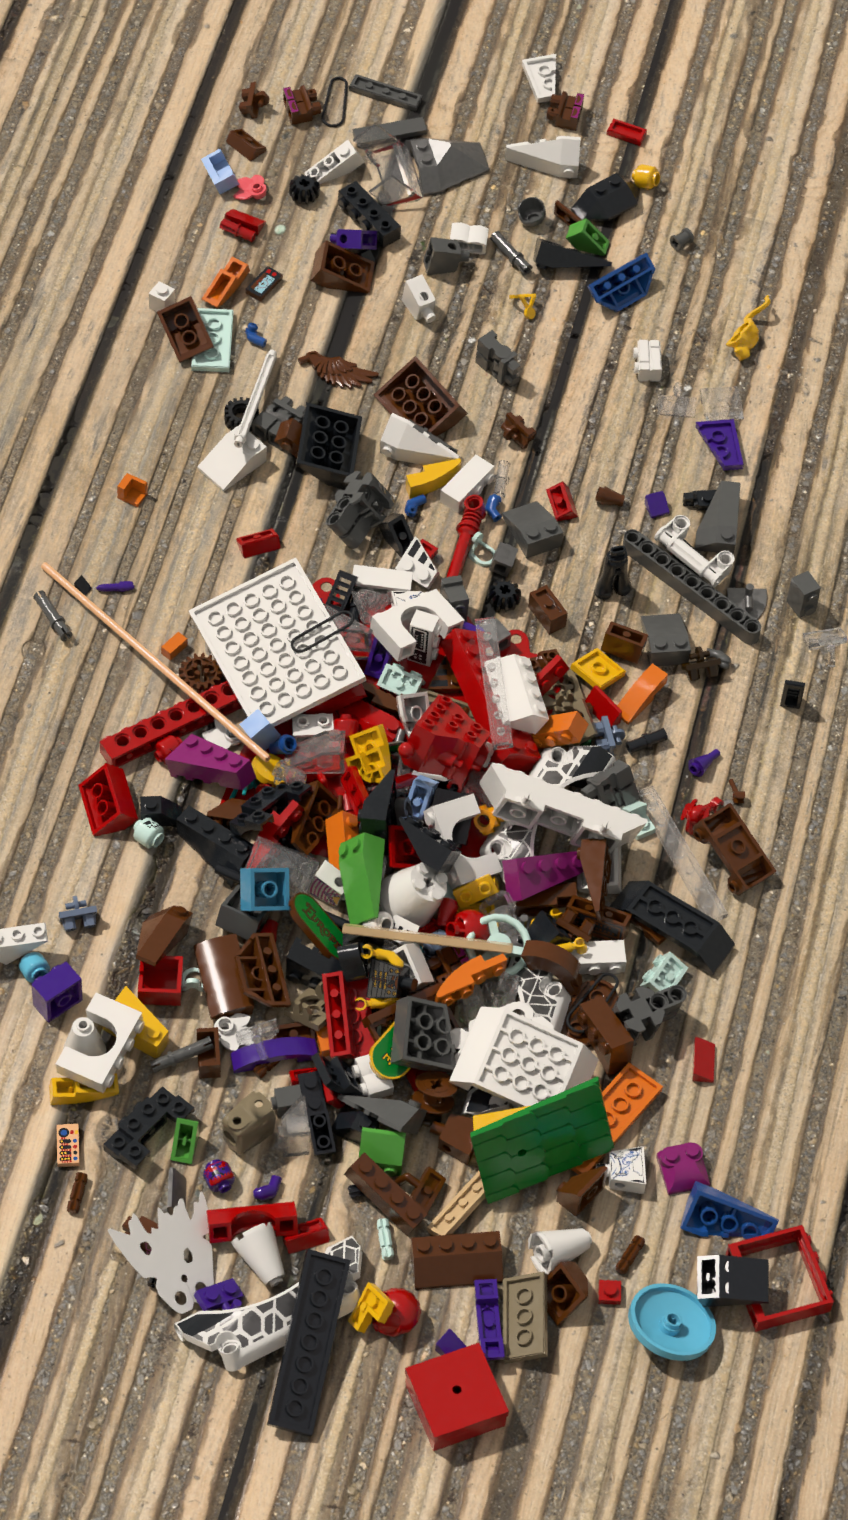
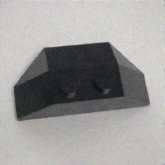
(607, 199)

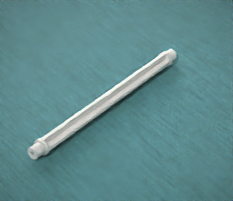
(252, 406)

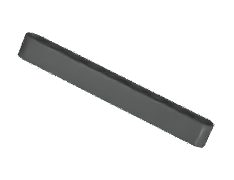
(692, 587)

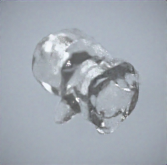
(287, 773)

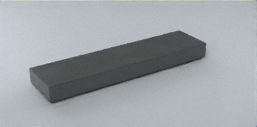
(385, 92)
(400, 129)

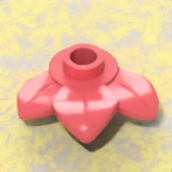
(251, 188)

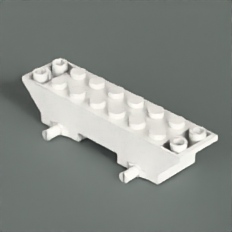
(532, 801)

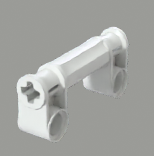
(672, 537)

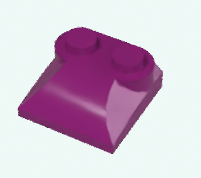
(681, 1167)

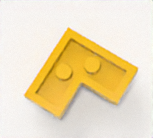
(371, 1304)

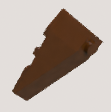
(312, 825)
(597, 871)
(162, 933)

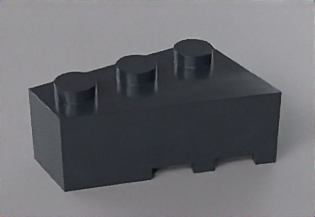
(307, 965)

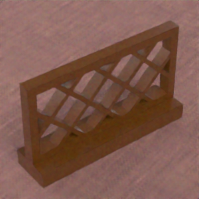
(388, 1013)

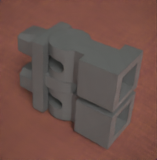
(497, 359)
(268, 422)
(613, 786)

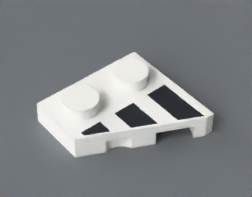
(418, 562)

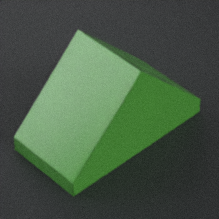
(185, 1140)

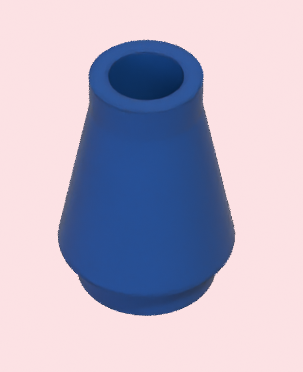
(284, 745)

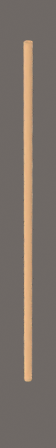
(156, 662)

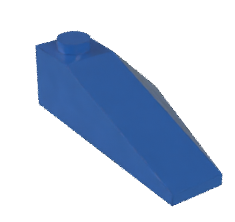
(722, 1215)

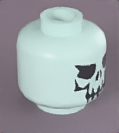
(148, 833)

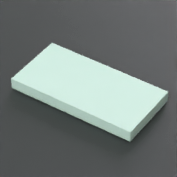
(219, 326)

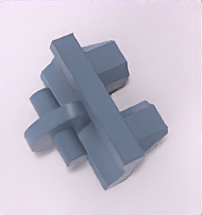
(609, 736)
(68, 917)

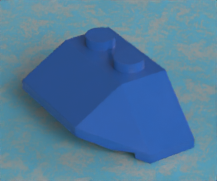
(624, 284)

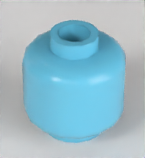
(33, 966)

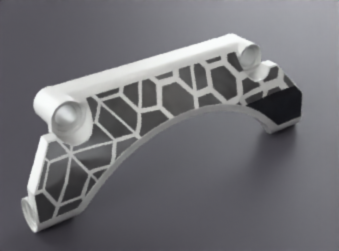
(568, 767)
(546, 1000)
(261, 1328)

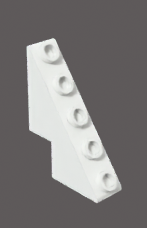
(21, 940)

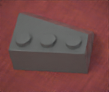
(422, 1036)

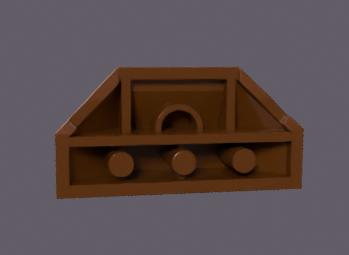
(261, 971)

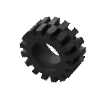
(234, 408)

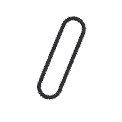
(316, 626)

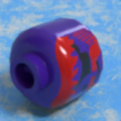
(218, 1176)

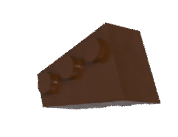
(606, 1034)

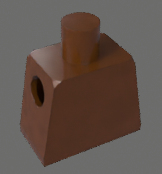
(455, 1137)

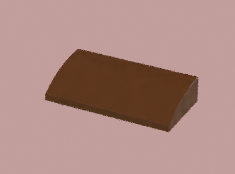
(221, 977)

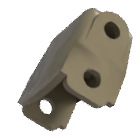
(247, 1124)

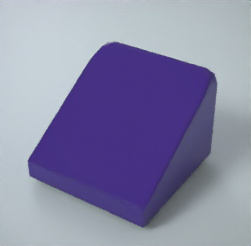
(656, 504)
(448, 1343)

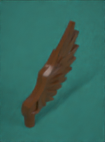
(338, 370)

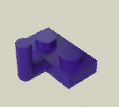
(219, 1296)

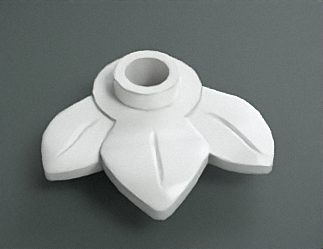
(220, 736)
(234, 1023)

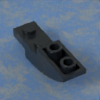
(318, 1116)

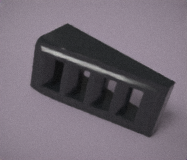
(332, 596)
(792, 694)

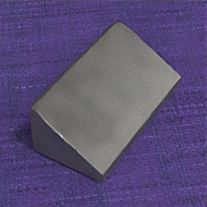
(176, 1189)

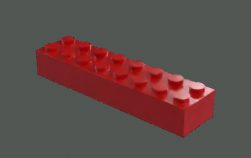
(464, 658)

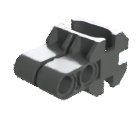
(358, 508)
(648, 1010)

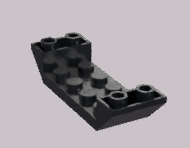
(676, 922)

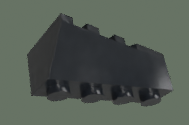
(213, 841)

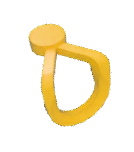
(529, 311)

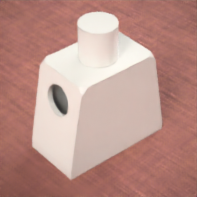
(419, 299)

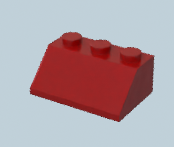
(108, 800)

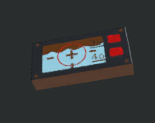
(264, 283)

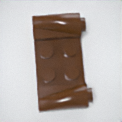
(735, 848)

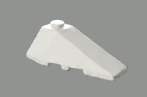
(552, 157)

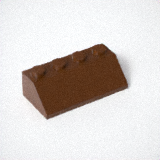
(456, 1259)

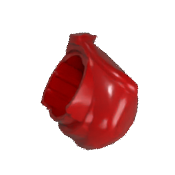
(404, 1313)

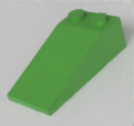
(361, 876)

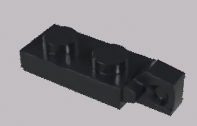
(699, 499)

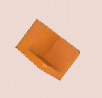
(132, 490)

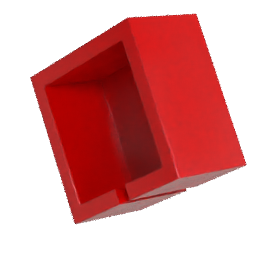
(161, 982)

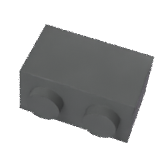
(803, 594)

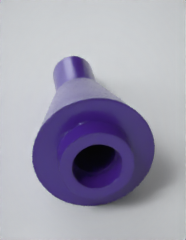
(700, 764)

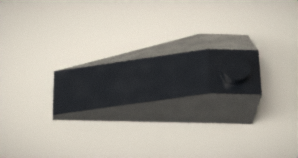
(556, 256)

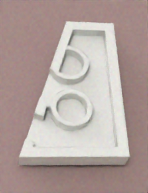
(541, 76)

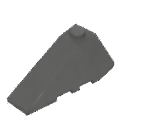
(719, 525)
(397, 1114)

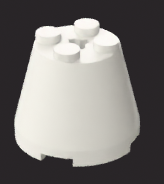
(413, 893)

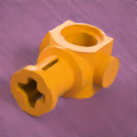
(494, 821)

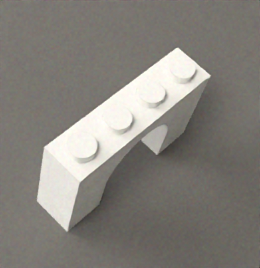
(396, 639)
(443, 819)
(99, 1071)

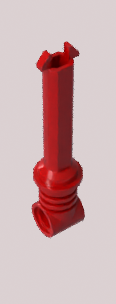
(466, 529)

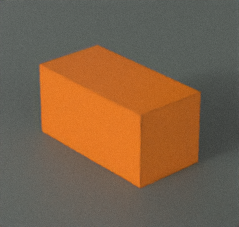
(174, 646)
(323, 1041)

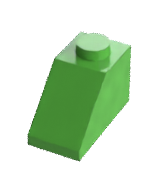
(587, 238)

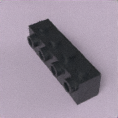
(369, 213)

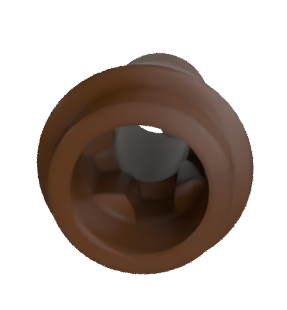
(607, 496)

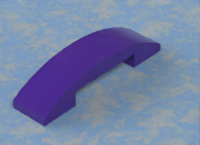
(277, 1050)
(488, 1319)

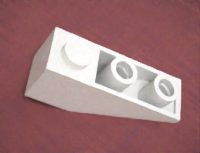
(336, 164)

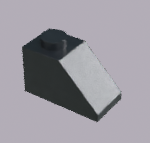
(396, 533)
(160, 810)
(350, 1125)

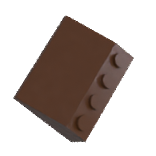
(420, 397)

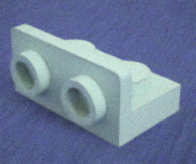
(399, 681)
(665, 972)

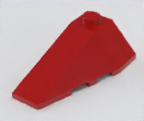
(371, 716)

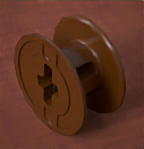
(435, 1092)

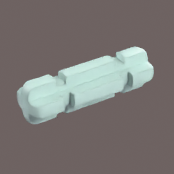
(385, 1239)

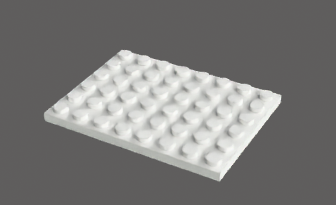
(252, 639)

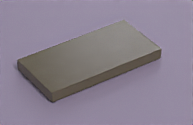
(525, 1317)

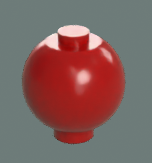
(467, 922)

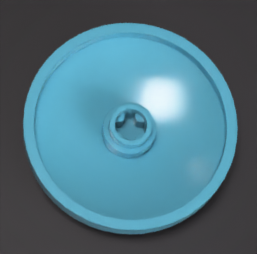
(671, 1322)

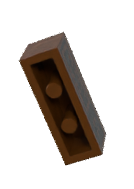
(614, 923)

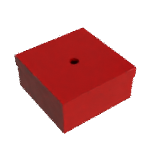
(456, 1396)

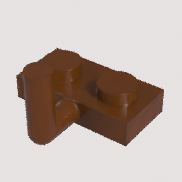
(425, 1188)

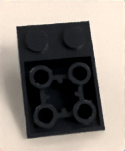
(429, 846)
(732, 1280)

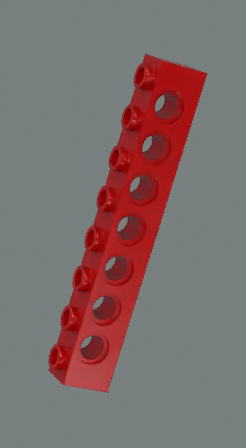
(188, 721)

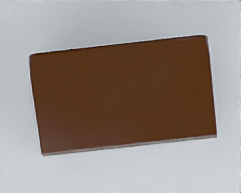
(245, 144)
(565, 214)
(295, 1030)

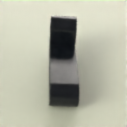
(350, 958)

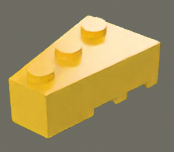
(154, 1035)

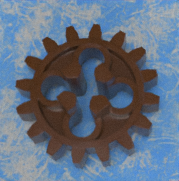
(190, 667)

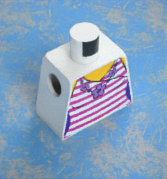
(327, 885)

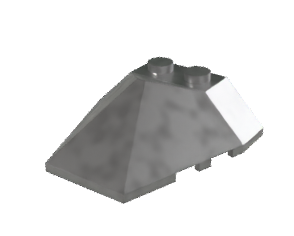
(446, 162)

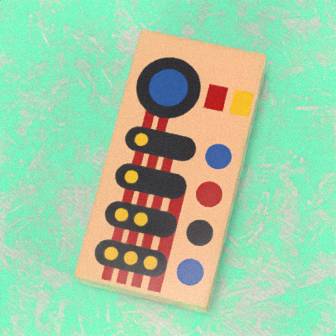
(68, 1145)

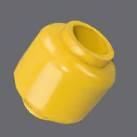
(646, 176)

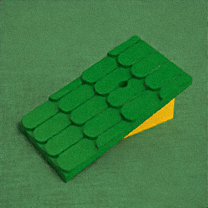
(540, 1140)

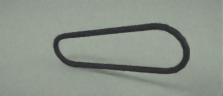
(344, 102)
(586, 994)

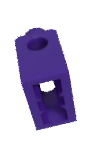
(355, 239)

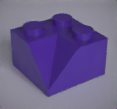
(56, 991)

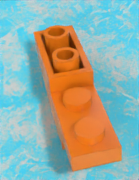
(462, 981)

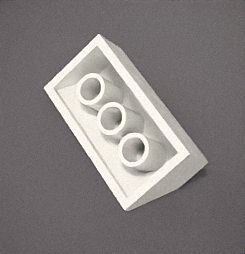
(523, 694)

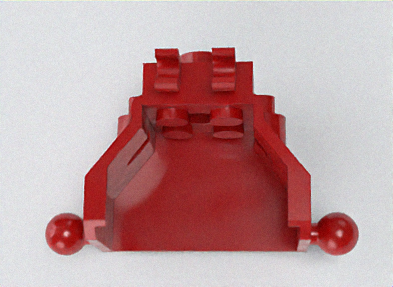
(446, 743)

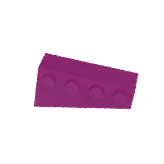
(211, 763)
(537, 873)

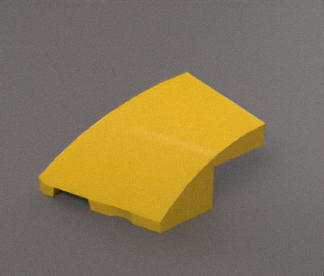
(371, 754)

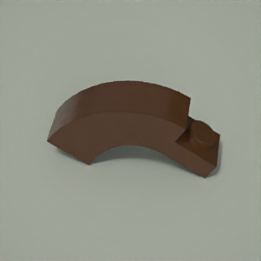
(555, 960)

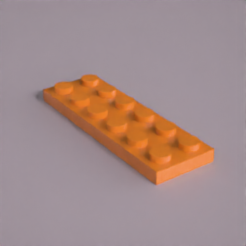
(624, 1102)

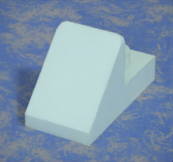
(640, 808)

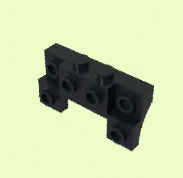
(259, 807)
(142, 1124)

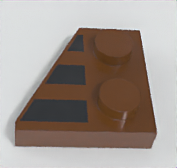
(444, 679)

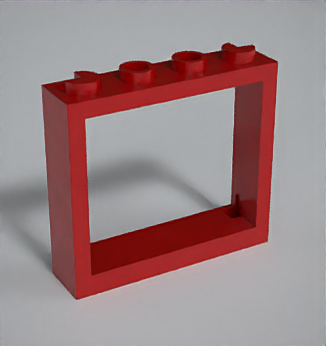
(811, 1261)

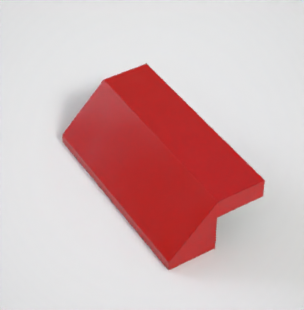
(345, 1029)

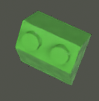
(384, 1148)

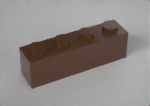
(385, 1194)

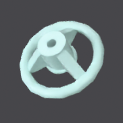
(500, 937)

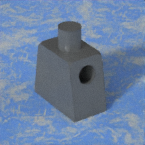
(443, 256)

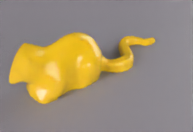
(747, 334)

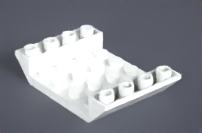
(520, 1059)

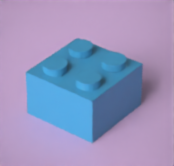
(264, 889)

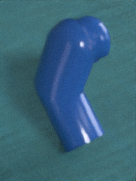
(412, 505)
(491, 505)

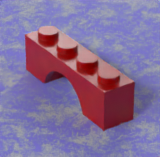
(228, 1222)

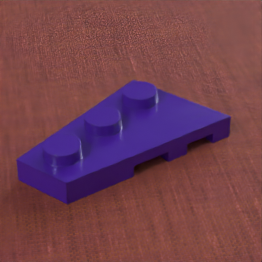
(722, 442)

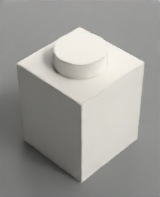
(161, 296)

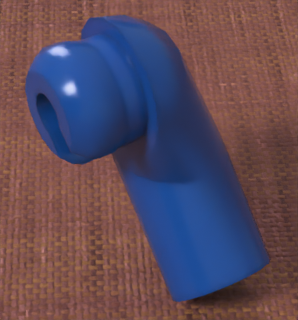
(253, 337)

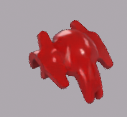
(695, 813)

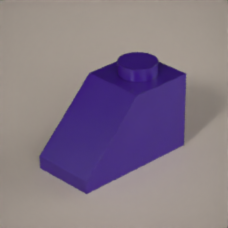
(377, 659)

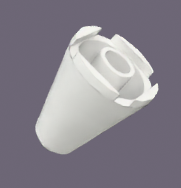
(85, 1038)
(557, 1247)
(261, 1253)

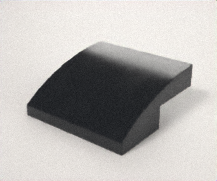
(337, 1075)

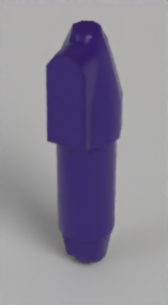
(121, 587)

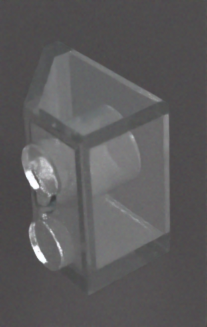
(294, 1130)

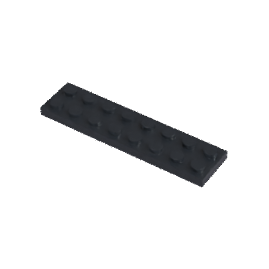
(308, 1343)

